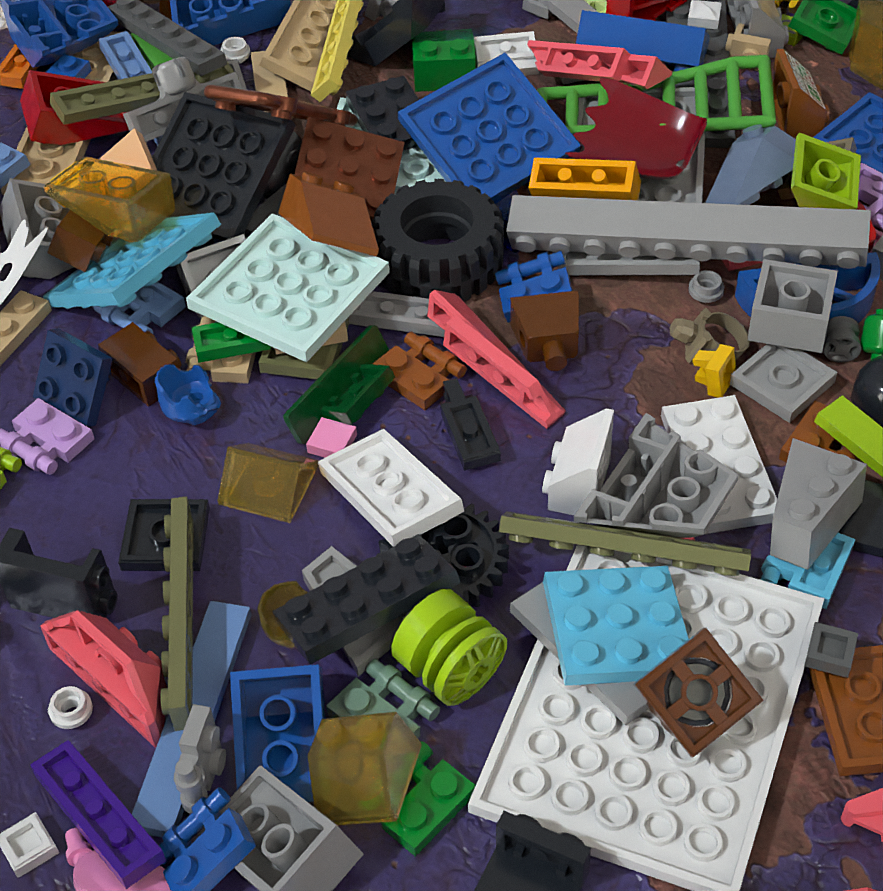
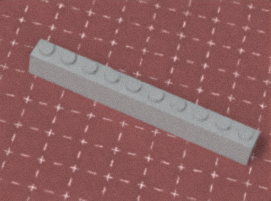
(690, 230)

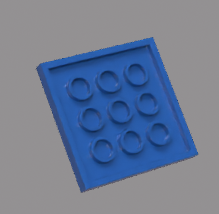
(488, 128)

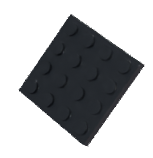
(220, 160)

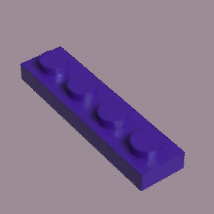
(98, 814)

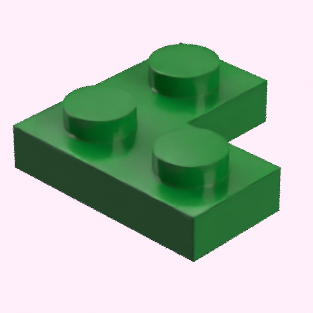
(220, 341)

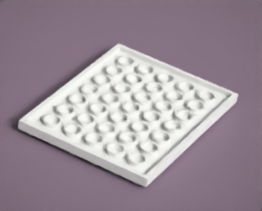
(633, 784)

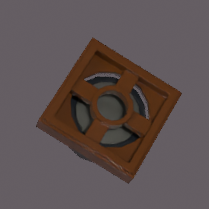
(697, 692)

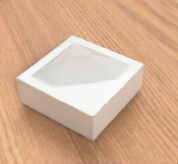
(704, 14)

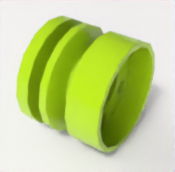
(449, 646)

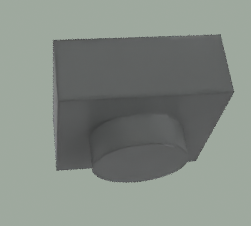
(831, 649)

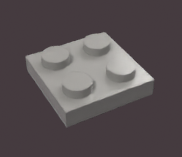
(783, 379)

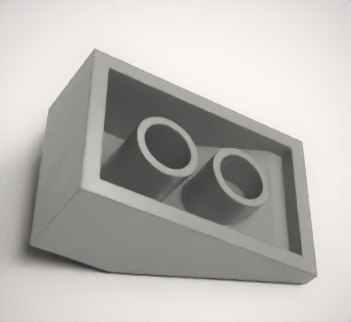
(293, 840)

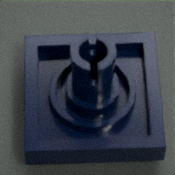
(72, 376)

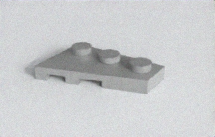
(369, 646)

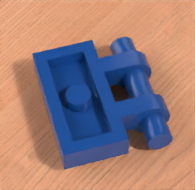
(548, 282)
(214, 853)

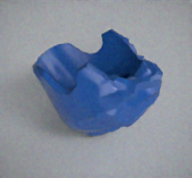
(186, 394)

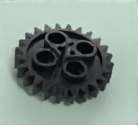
(472, 543)

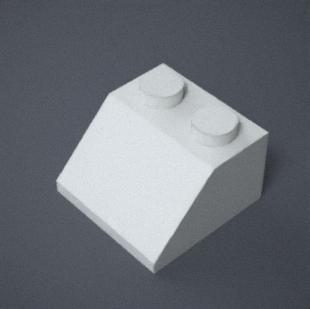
(579, 462)

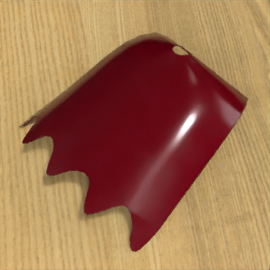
(631, 131)

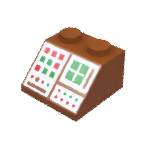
(797, 98)

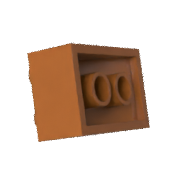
(328, 213)

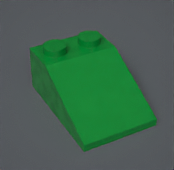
(442, 57)

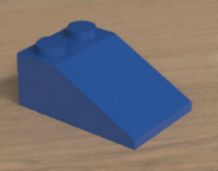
(276, 722)

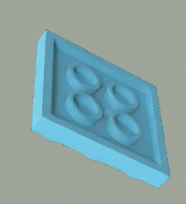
(613, 622)

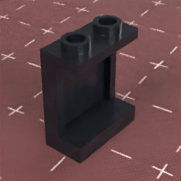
(52, 585)

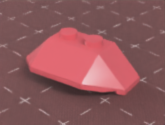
(112, 667)

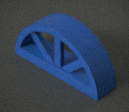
(848, 305)

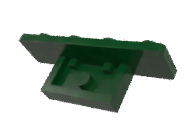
(344, 387)

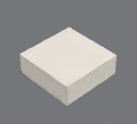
(27, 845)

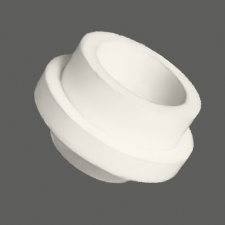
(236, 49)
(68, 698)

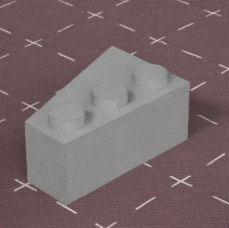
(814, 502)

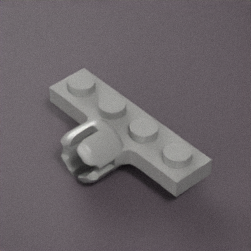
(172, 80)

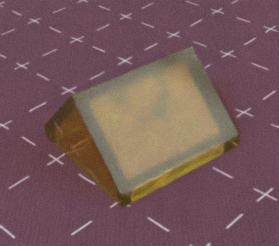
(265, 481)

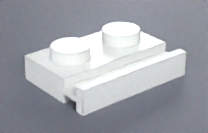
(513, 44)

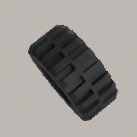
(439, 212)

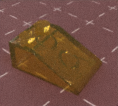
(115, 196)

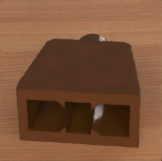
(547, 327)

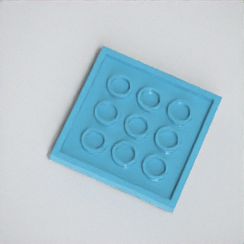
(133, 264)

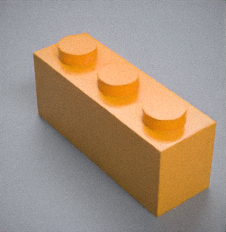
(585, 178)

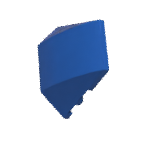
(56, 27)

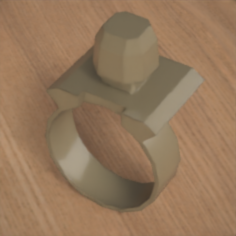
(697, 338)

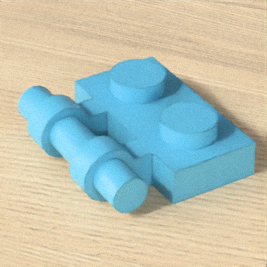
(820, 577)

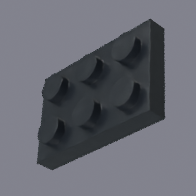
(378, 108)

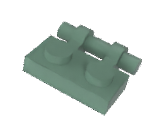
(363, 700)

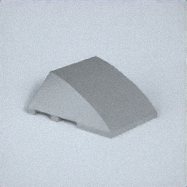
(660, 487)

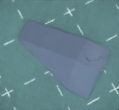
(753, 165)

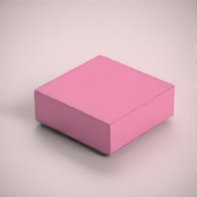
(330, 437)

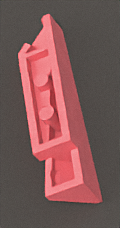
(595, 62)
(490, 358)

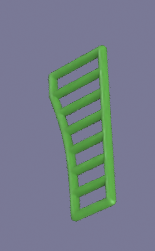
(699, 75)

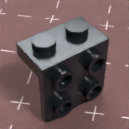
(534, 858)

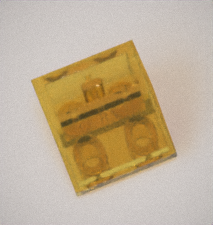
(867, 42)

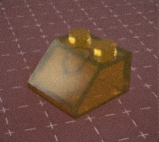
(362, 767)

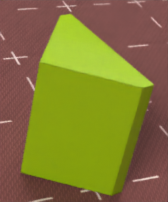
(824, 175)

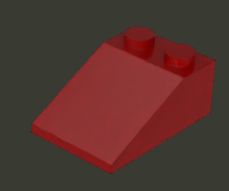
(45, 124)

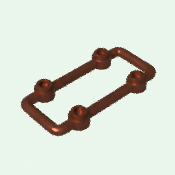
(280, 106)

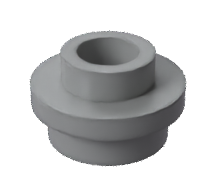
(706, 287)

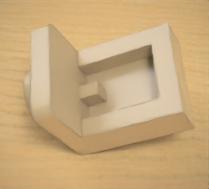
(746, 45)

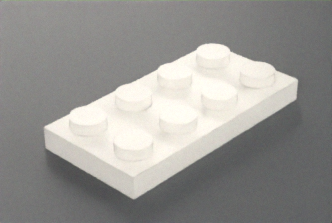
(722, 433)
(390, 487)

